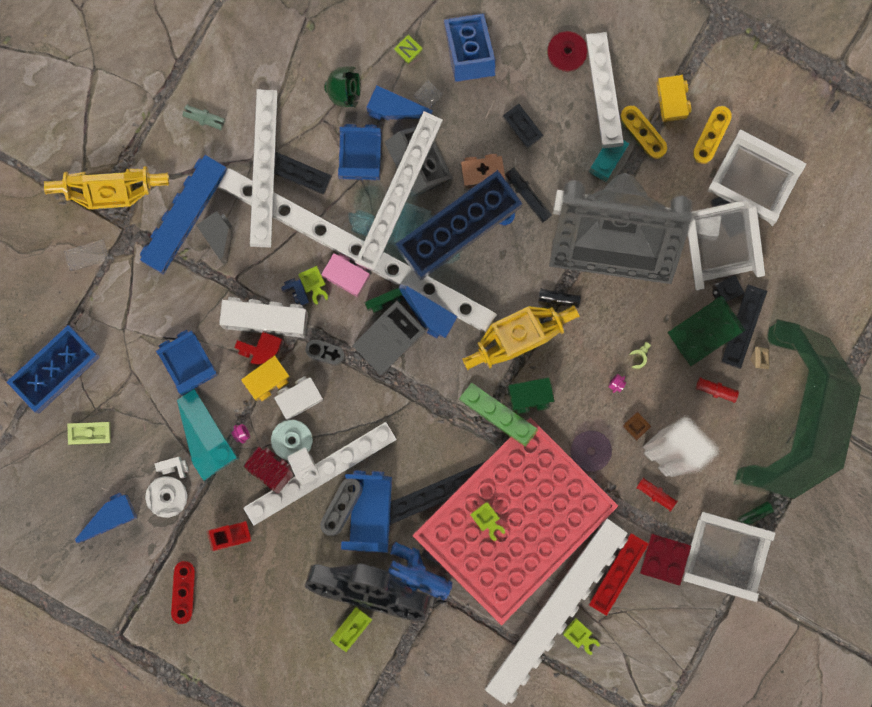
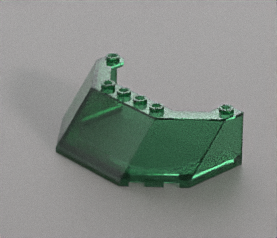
(823, 418)

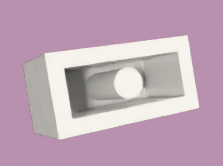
(298, 398)

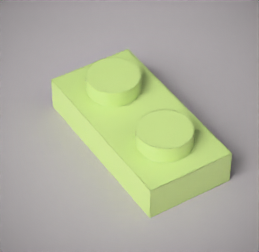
(89, 433)

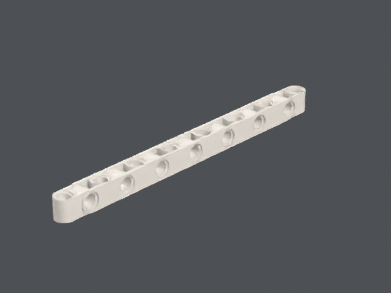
(343, 242)

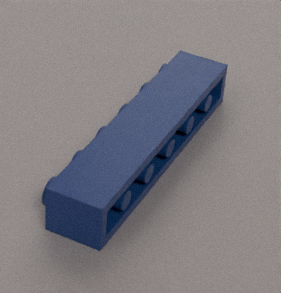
(183, 215)

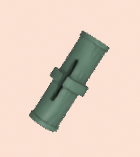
(203, 117)

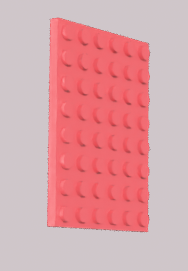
(546, 516)

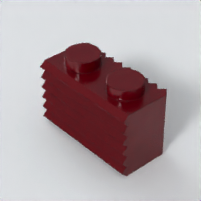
(268, 469)

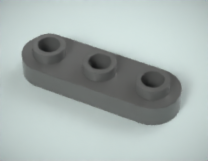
(334, 513)

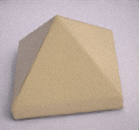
(760, 358)

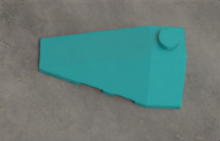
(205, 440)

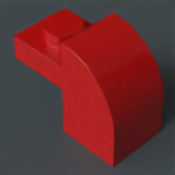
(266, 349)
(228, 536)

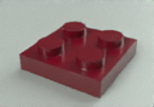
(665, 559)

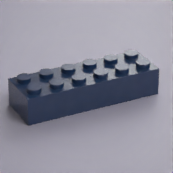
(459, 225)

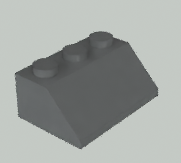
(434, 170)

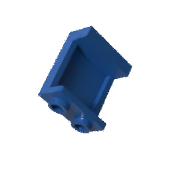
(359, 152)
(186, 362)

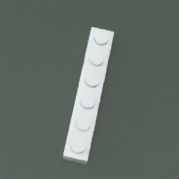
(604, 90)

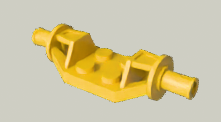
(106, 189)
(519, 334)

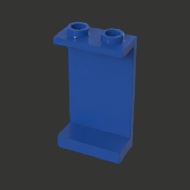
(370, 514)

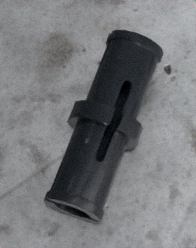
(559, 298)

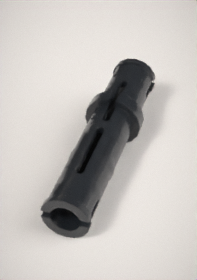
(523, 188)

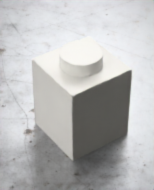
(303, 466)

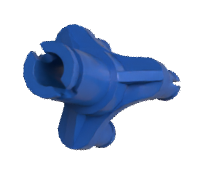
(415, 574)

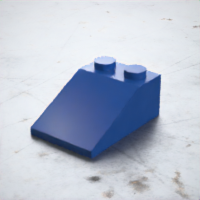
(469, 47)

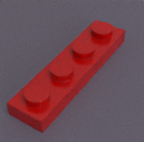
(618, 574)

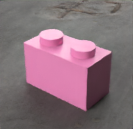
(345, 274)

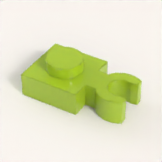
(313, 282)
(486, 518)
(579, 635)

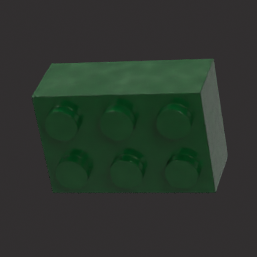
(706, 331)

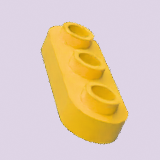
(641, 123)
(712, 126)

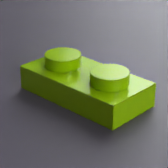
(351, 629)

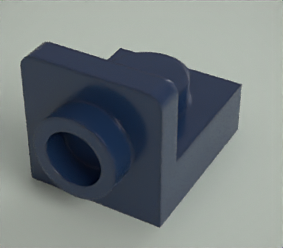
(299, 295)

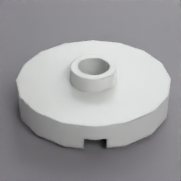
(155, 494)

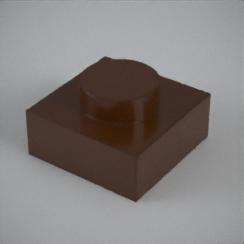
(636, 426)

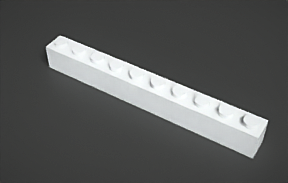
(556, 611)

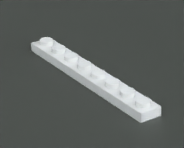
(263, 168)
(399, 191)
(328, 469)

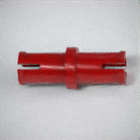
(717, 390)
(656, 494)

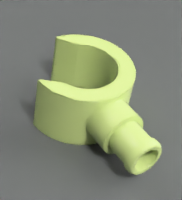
(642, 351)

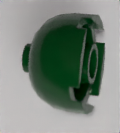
(343, 87)

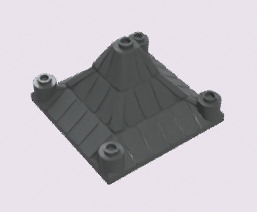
(620, 231)

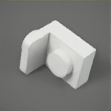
(168, 466)

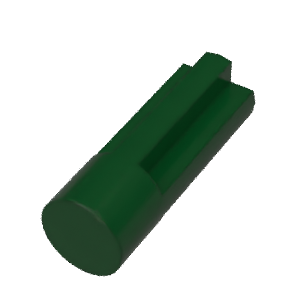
(756, 514)

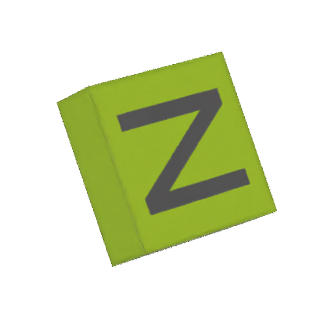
(408, 49)

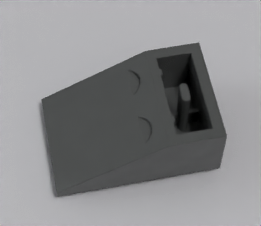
(389, 338)

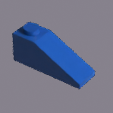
(391, 106)
(429, 314)
(111, 515)

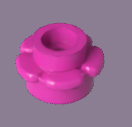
(617, 383)
(240, 433)

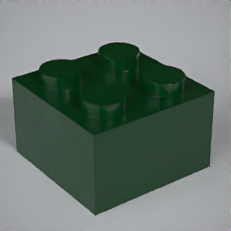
(530, 395)

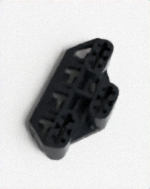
(368, 589)

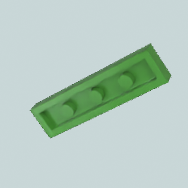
(498, 414)

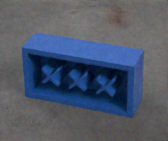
(53, 369)

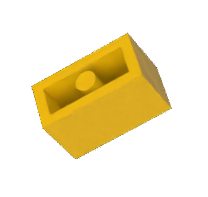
(672, 98)
(265, 379)

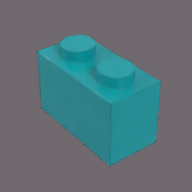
(607, 161)

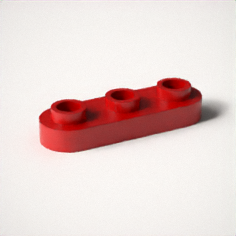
(183, 582)

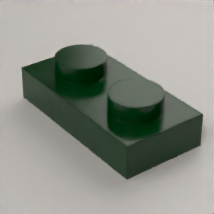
(377, 303)

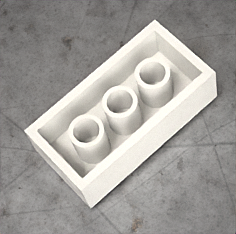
(264, 318)

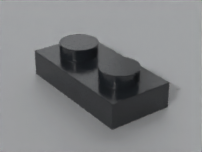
(523, 126)

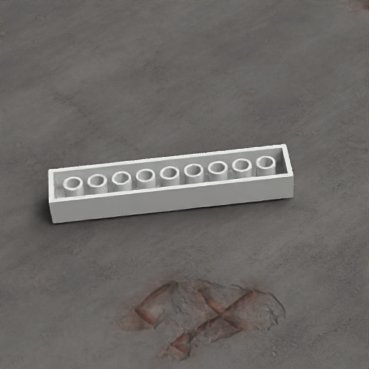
(679, 449)

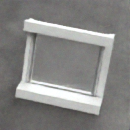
(757, 174)
(725, 242)
(727, 556)

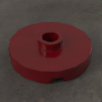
(564, 61)

